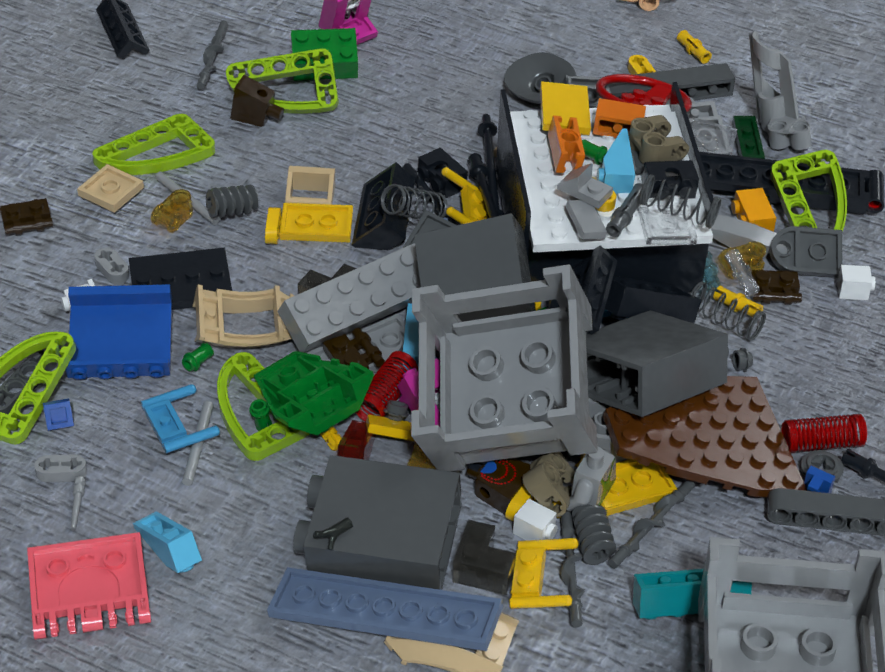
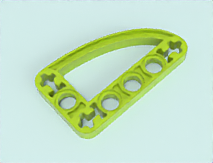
(290, 69)
(175, 127)
(793, 174)
(50, 342)
(237, 366)

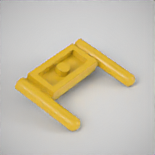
(471, 197)
(529, 574)

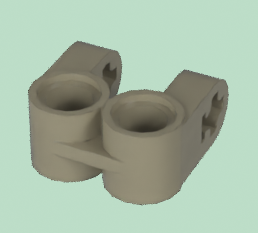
(650, 139)
(546, 481)

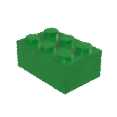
(338, 42)

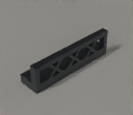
(121, 27)

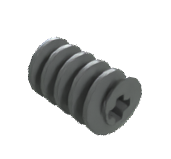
(231, 200)
(593, 533)

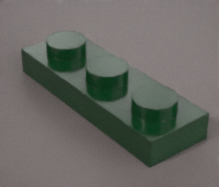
(748, 137)

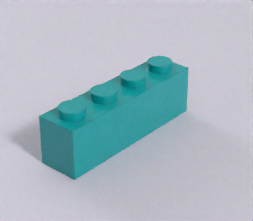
(672, 593)

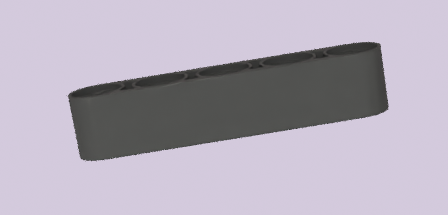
(827, 511)

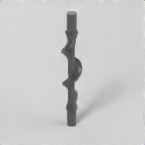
(210, 53)
(644, 525)
(568, 572)

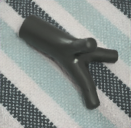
(334, 531)

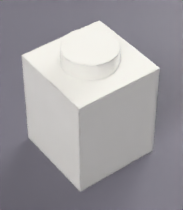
(855, 282)
(535, 522)

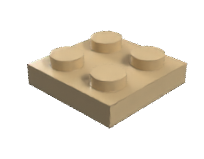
(110, 188)

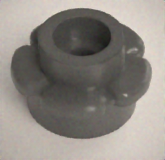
(742, 359)
(396, 410)

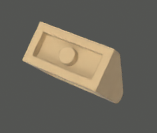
(310, 179)

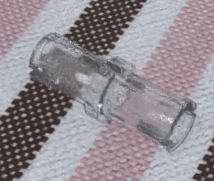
(742, 272)

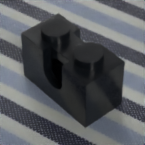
(430, 167)
(686, 177)

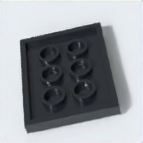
(183, 273)

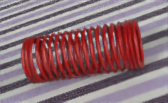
(385, 389)
(794, 437)

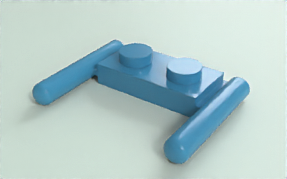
(167, 423)

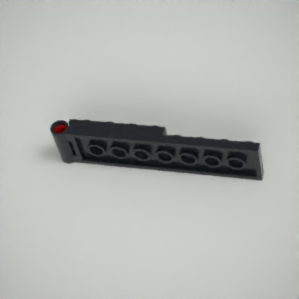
(735, 173)

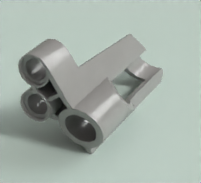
(777, 111)

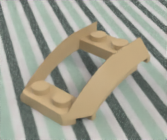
(212, 305)
(455, 658)

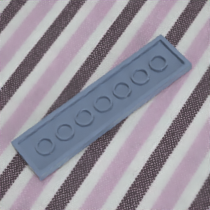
(386, 608)

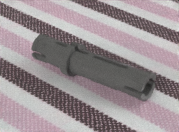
(624, 214)

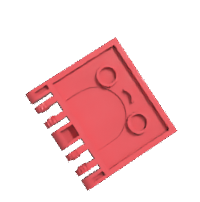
(86, 580)

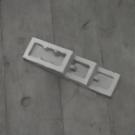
(737, 232)

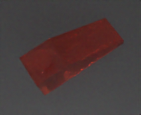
(356, 441)

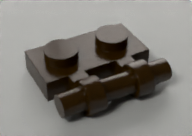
(26, 216)
(777, 287)
(347, 350)

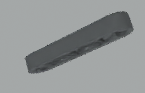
(19, 380)

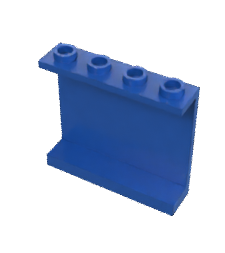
(120, 331)

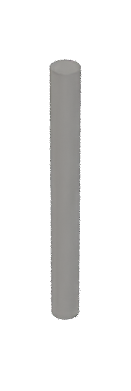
(197, 206)
(196, 448)

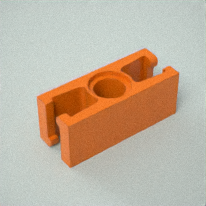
(565, 144)

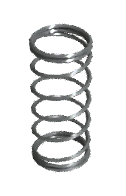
(648, 188)
(430, 194)
(756, 316)

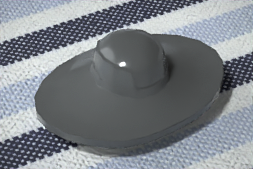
(526, 74)

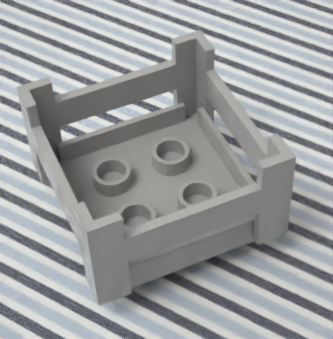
(504, 380)
(790, 632)

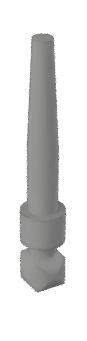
(78, 492)

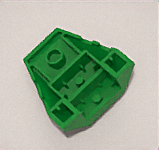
(312, 391)

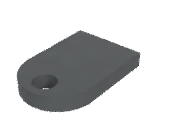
(809, 251)

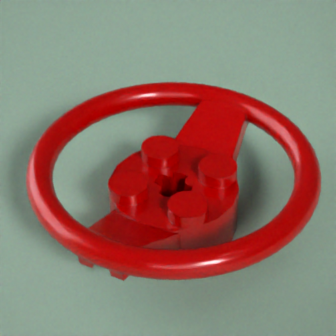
(657, 95)

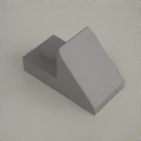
(585, 188)

